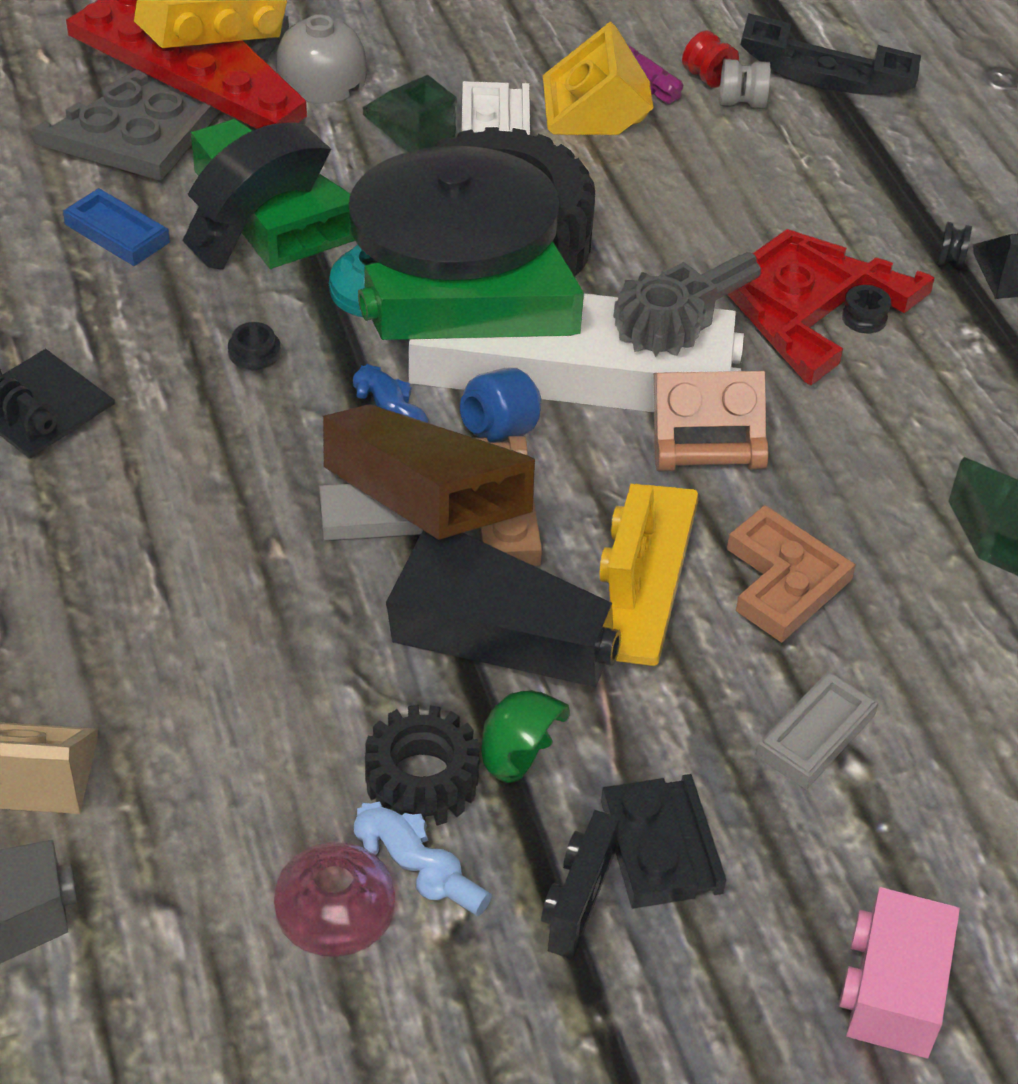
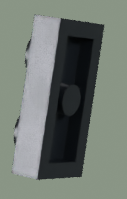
(571, 905)

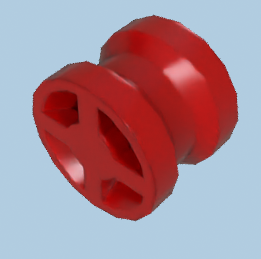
(705, 57)

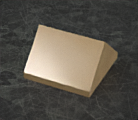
(45, 766)

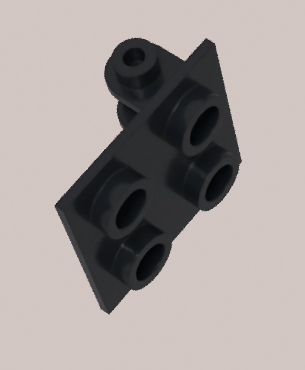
(46, 402)

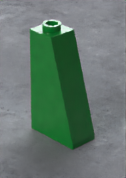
(290, 223)
(522, 302)

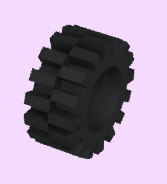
(422, 736)

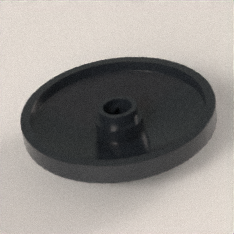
(454, 212)

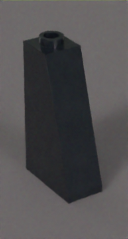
(500, 611)

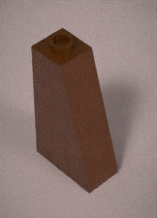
(426, 471)

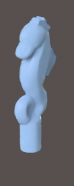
(438, 869)

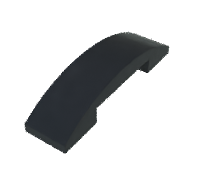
(827, 68)

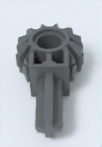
(677, 304)

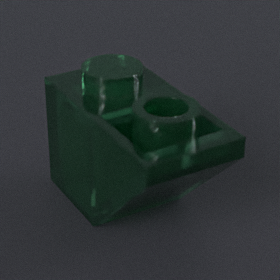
(415, 113)
(987, 512)

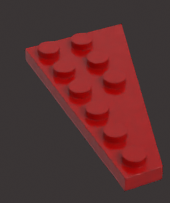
(216, 73)

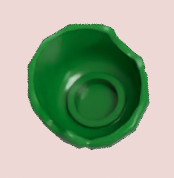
(518, 731)

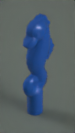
(387, 392)

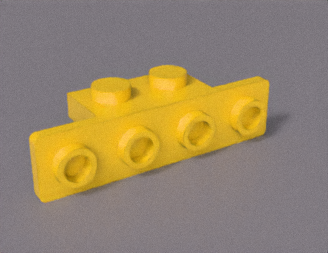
(646, 566)

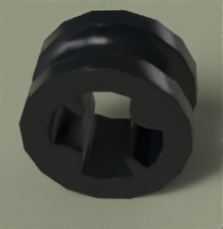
(954, 245)
(866, 309)

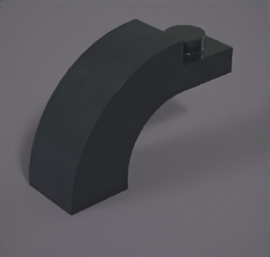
(245, 177)

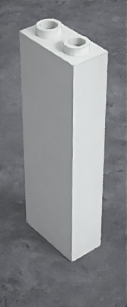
(578, 367)

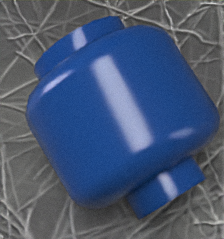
(500, 404)

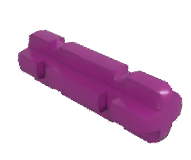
(667, 87)

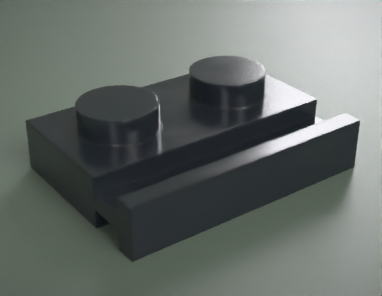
(663, 841)

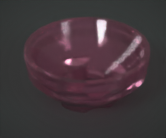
(334, 921)

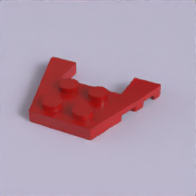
(805, 282)

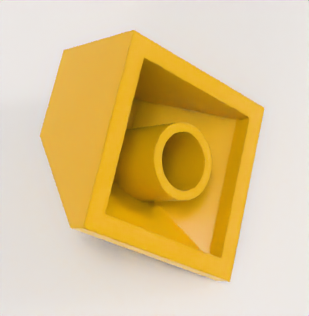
(597, 88)

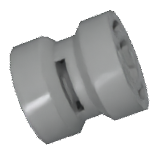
(755, 83)

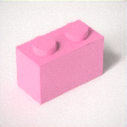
(902, 972)

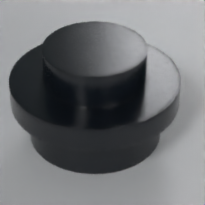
(254, 346)

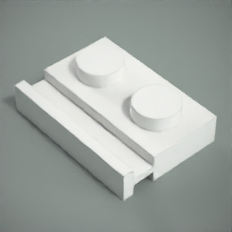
(495, 106)

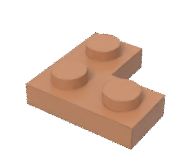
(796, 572)

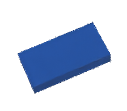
(116, 226)

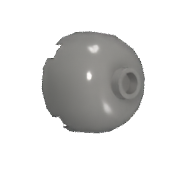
(321, 59)

